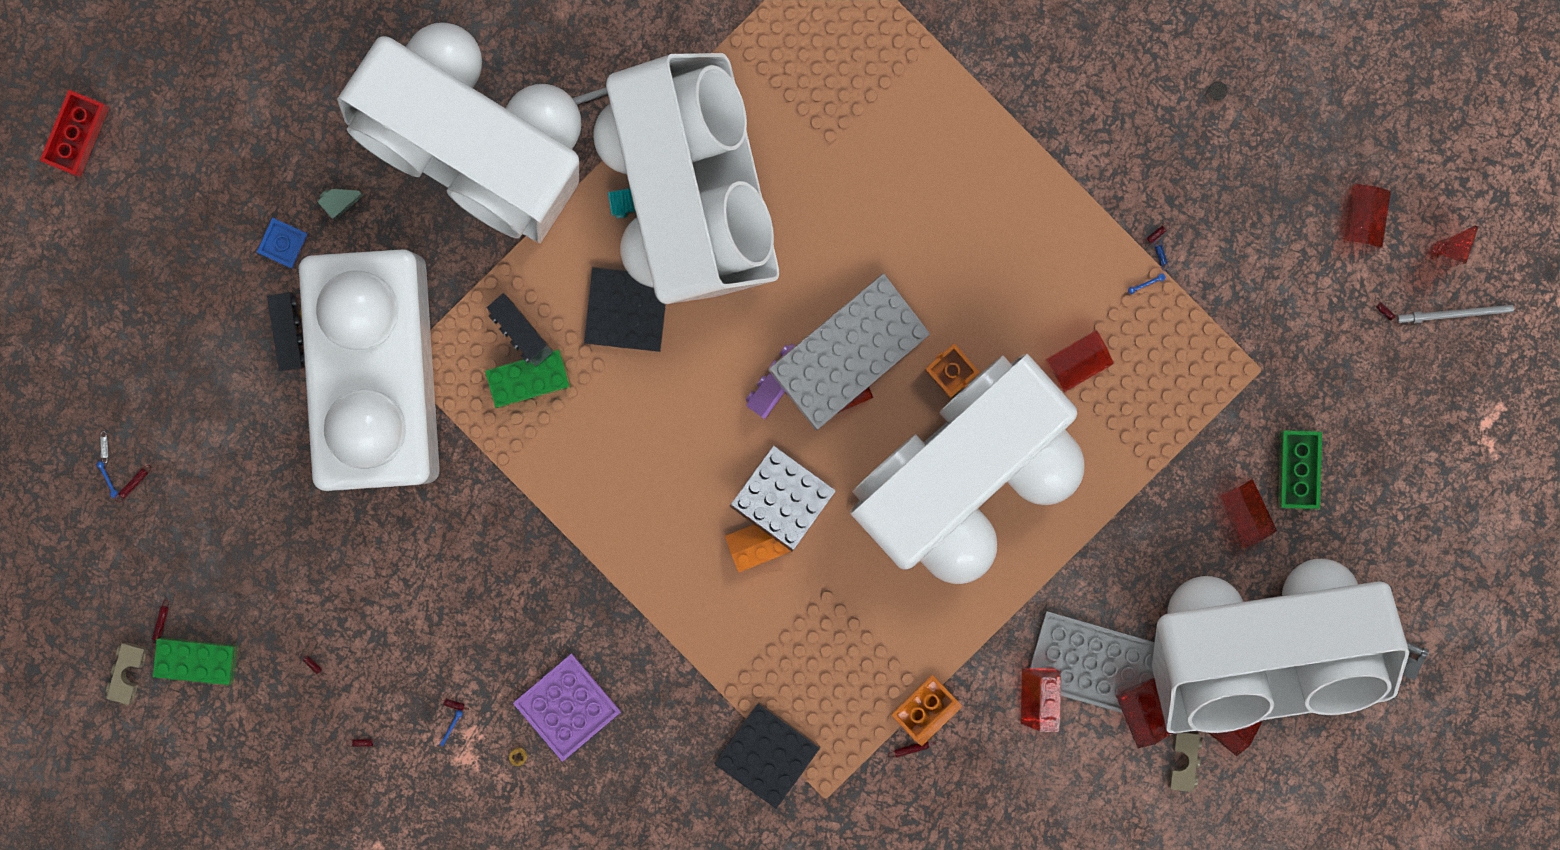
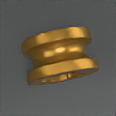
(514, 752)

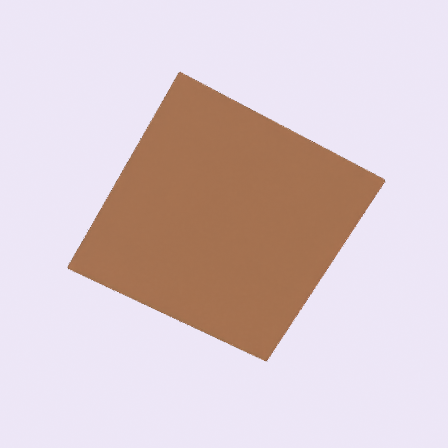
(869, 167)

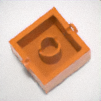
(952, 370)

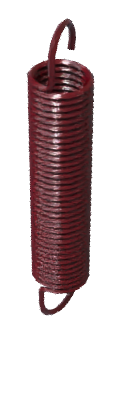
(133, 483)
(160, 623)
(911, 749)

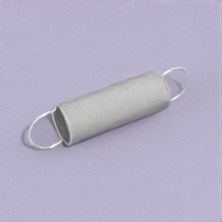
(104, 446)

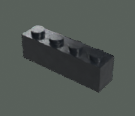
(519, 329)
(286, 331)

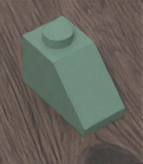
(338, 201)

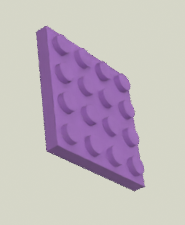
(567, 707)

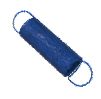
(1161, 255)

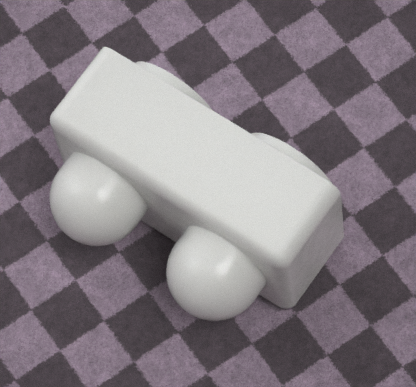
(425, 117)
(691, 177)
(368, 370)
(996, 432)
(1312, 650)

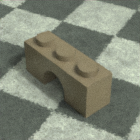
(120, 688)
(1185, 778)

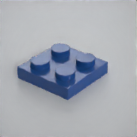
(282, 243)

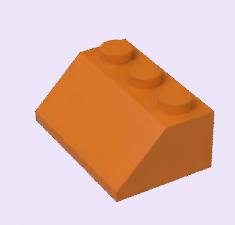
(752, 547)
(927, 710)

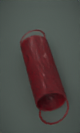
(1155, 235)
(1385, 311)
(311, 664)
(453, 704)
(362, 742)

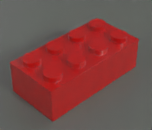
(74, 133)

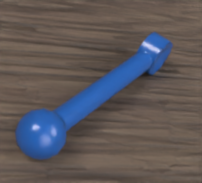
(1161, 277)
(113, 493)
(459, 713)

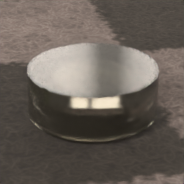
(1217, 91)

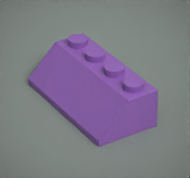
(768, 392)

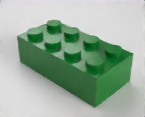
(526, 381)
(1299, 469)
(195, 661)

